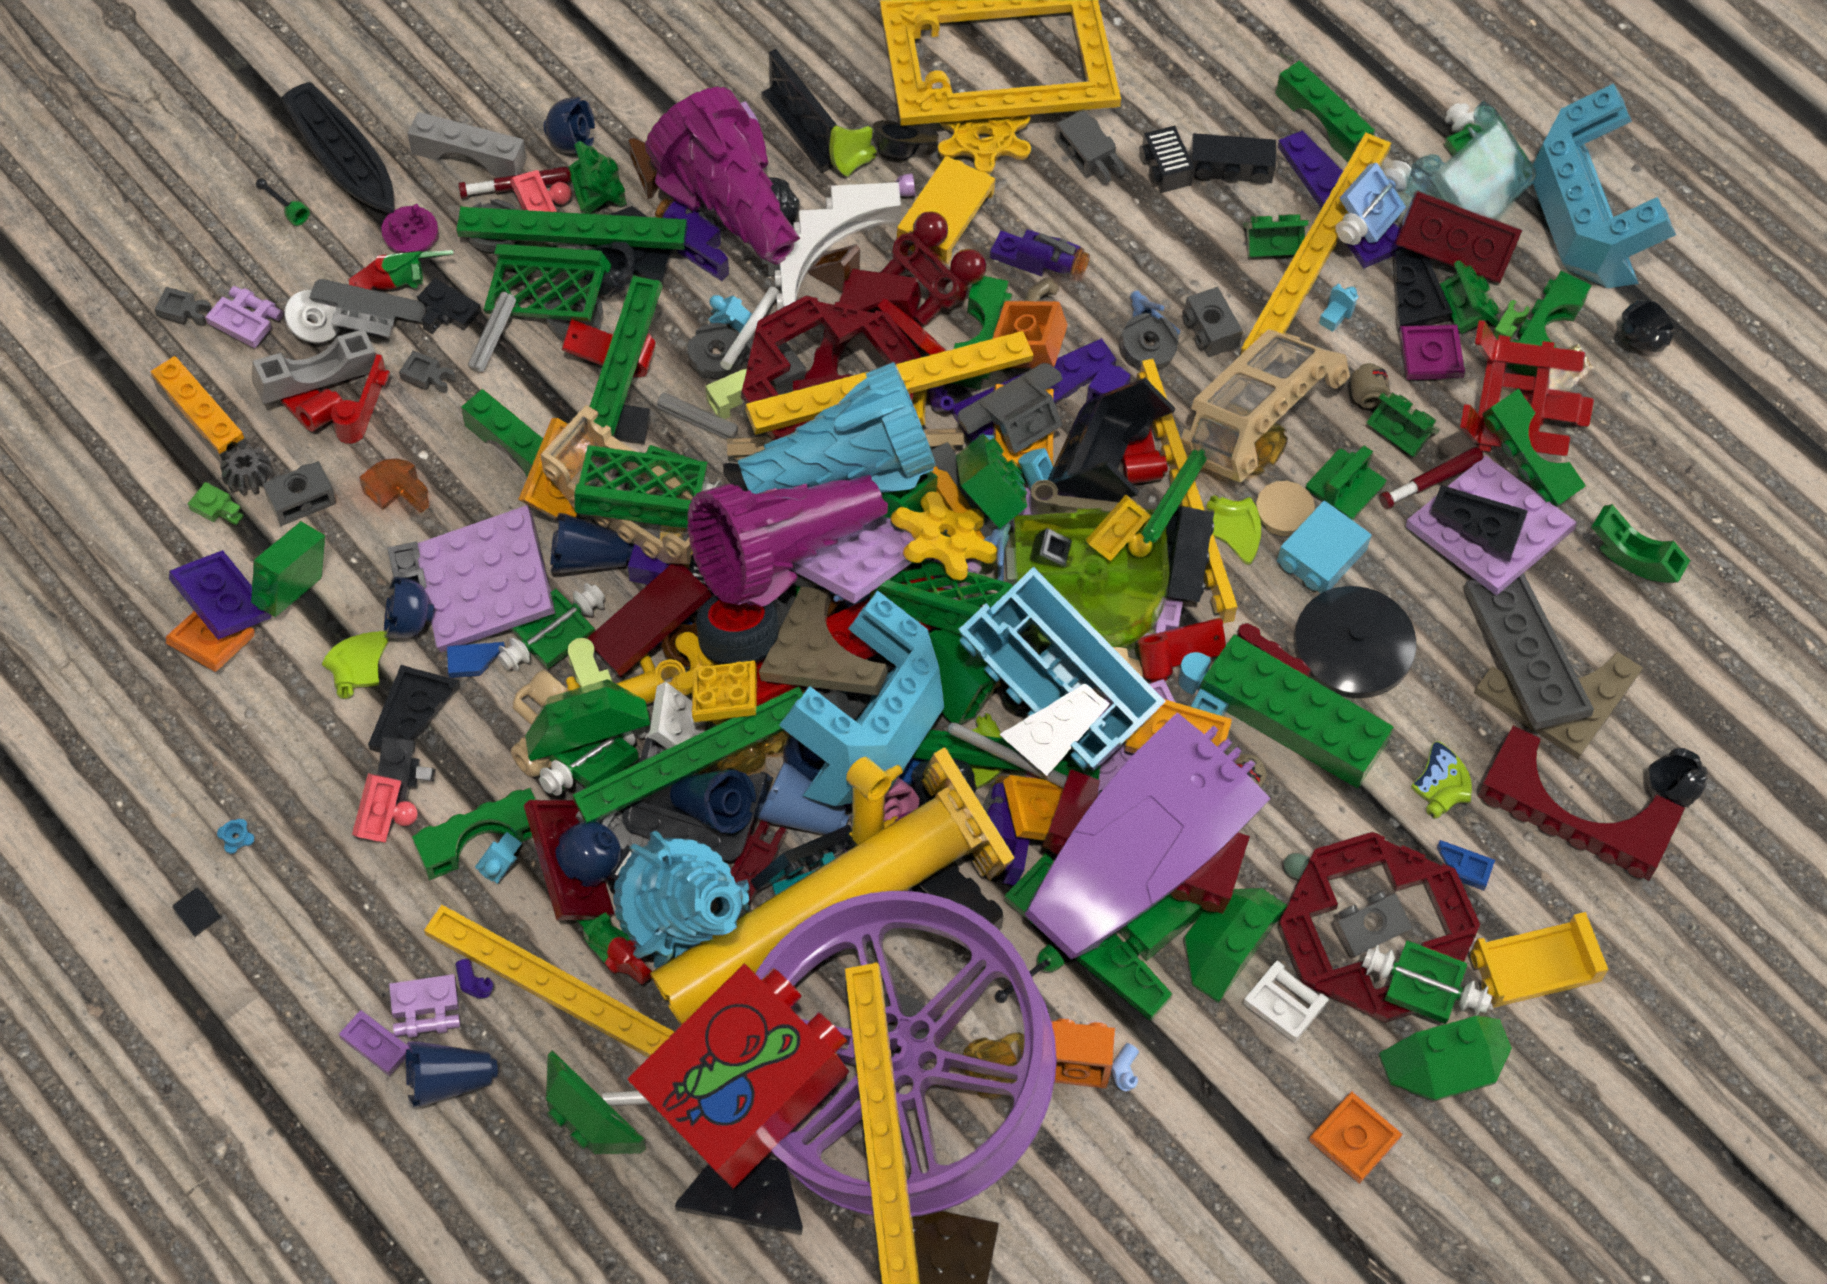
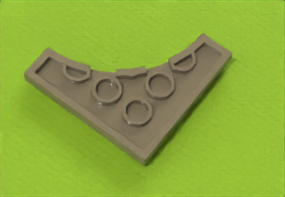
(812, 657)
(1603, 687)

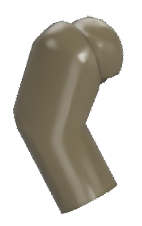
(1044, 286)

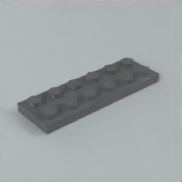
(1530, 653)

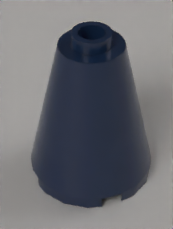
(586, 546)
(716, 799)
(445, 1072)

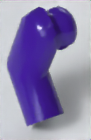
(939, 399)
(471, 984)

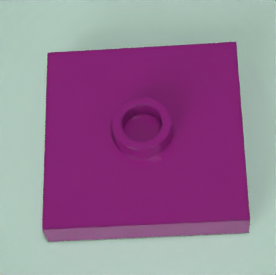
(1432, 352)

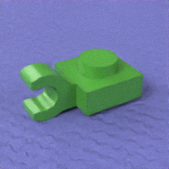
(1510, 317)
(213, 502)

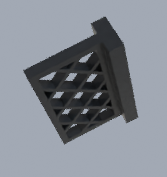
(799, 111)

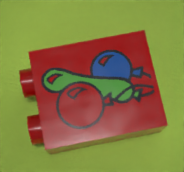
(742, 1071)

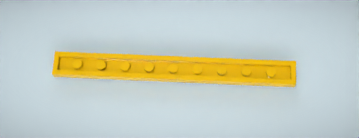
(1316, 245)
(917, 376)
(1172, 447)
(547, 981)
(881, 1125)

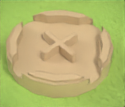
(1284, 507)

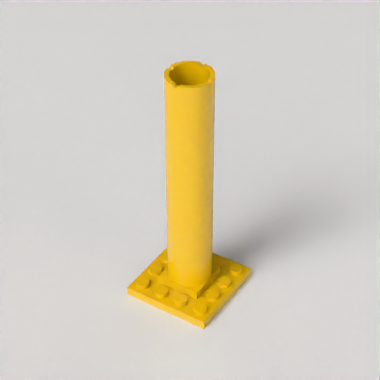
(888, 861)

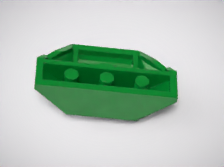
(584, 717)
(1224, 943)
(1448, 1058)
(586, 1114)

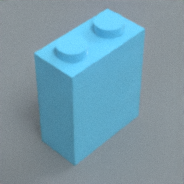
(1323, 548)

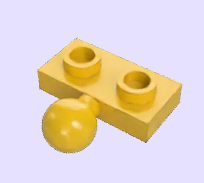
(1120, 528)

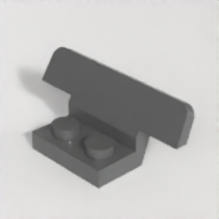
(366, 308)
(1019, 408)

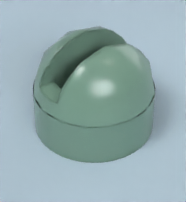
(1295, 865)

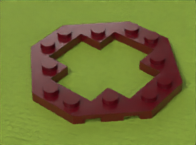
(841, 322)
(1315, 897)

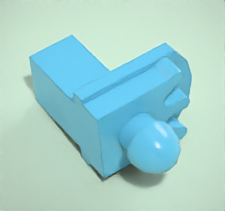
(1340, 305)
(729, 311)
(498, 858)

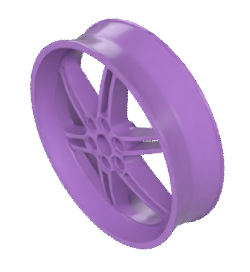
(942, 1186)

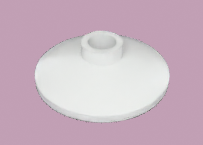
(302, 307)

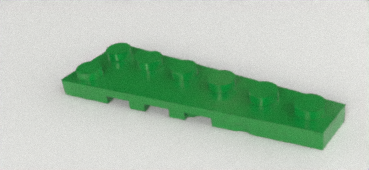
(1111, 962)

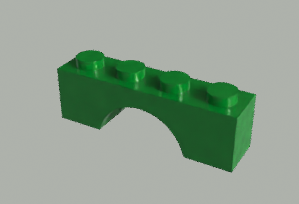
(1303, 89)
(1562, 302)
(985, 305)
(495, 422)
(1511, 423)
(442, 845)

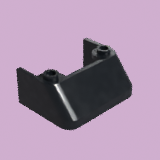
(1099, 440)

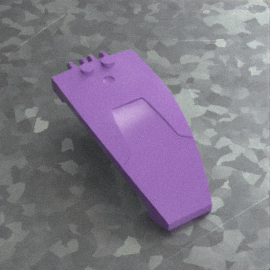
(1145, 835)

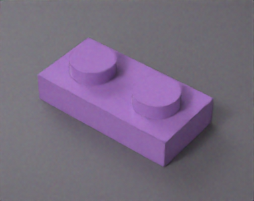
(374, 1042)

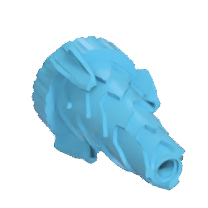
(862, 435)
(668, 895)

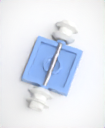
(1373, 202)

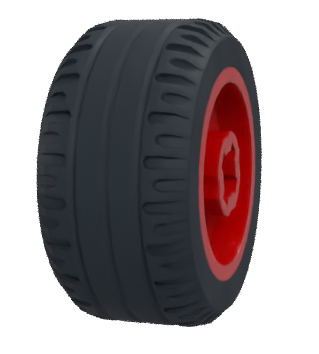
(735, 631)

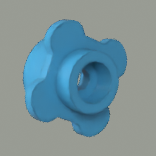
(231, 828)

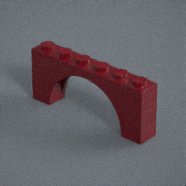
(866, 291)
(1630, 844)
(1208, 887)

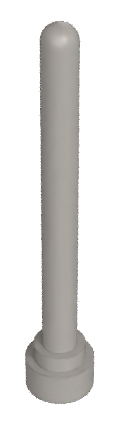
(1003, 752)

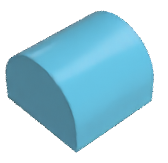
(1035, 466)
(1192, 671)
(1209, 703)

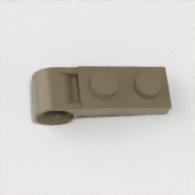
(1061, 504)

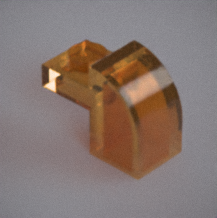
(393, 479)

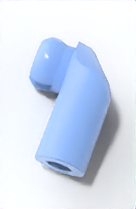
(1121, 1068)

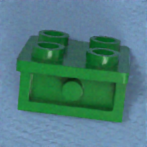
(595, 179)
(1274, 237)
(1469, 298)
(1402, 424)
(1347, 481)

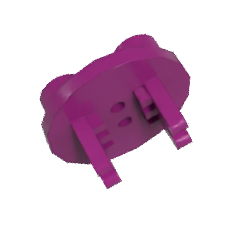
(401, 238)

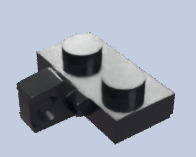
(445, 306)
(399, 763)

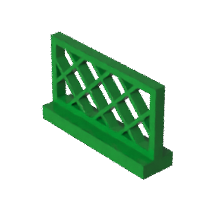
(555, 261)
(637, 504)
(938, 607)

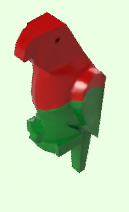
(394, 270)
(614, 948)

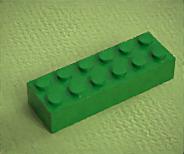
(1297, 711)

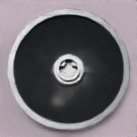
(1355, 641)

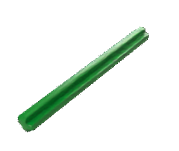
(1173, 496)

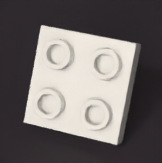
(672, 718)

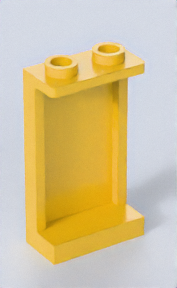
(957, 195)
(1539, 962)

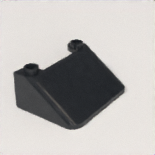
(660, 815)

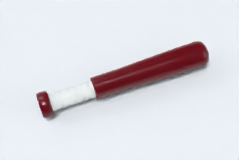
(503, 184)
(1434, 476)

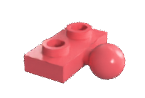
(534, 195)
(379, 808)

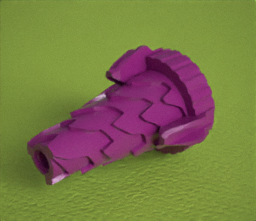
(718, 155)
(752, 539)

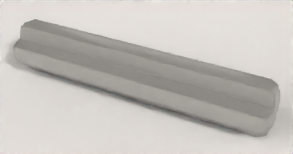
(492, 332)
(697, 416)

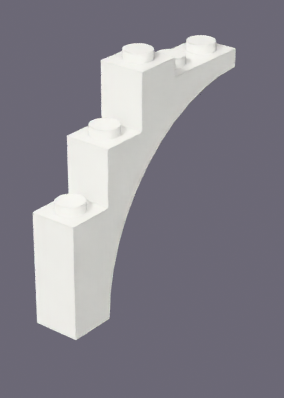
(846, 212)

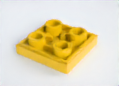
(724, 691)

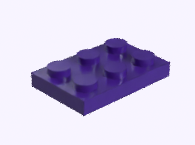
(218, 594)

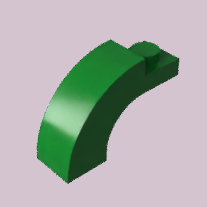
(1637, 553)

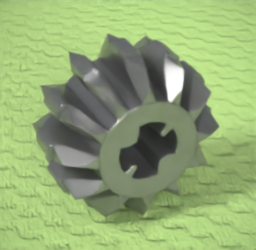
(245, 469)

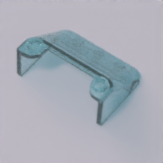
(1483, 173)

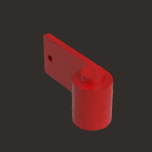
(594, 344)
(312, 407)
(353, 417)
(1143, 462)
(1168, 648)

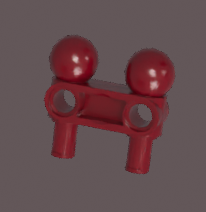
(930, 269)

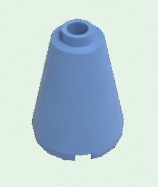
(791, 809)

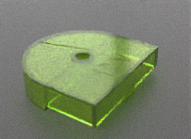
(1114, 596)

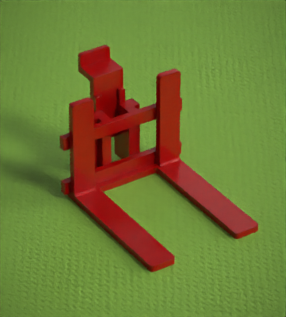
(1545, 402)

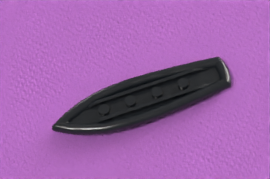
(340, 147)

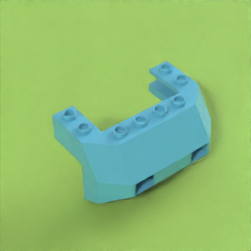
(1575, 204)
(1073, 659)
(891, 721)

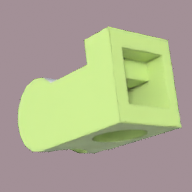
(725, 393)
(583, 663)

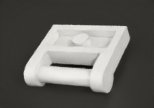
(1279, 1007)

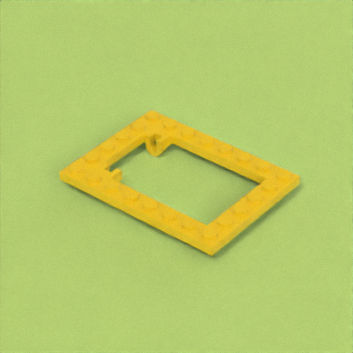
(923, 105)

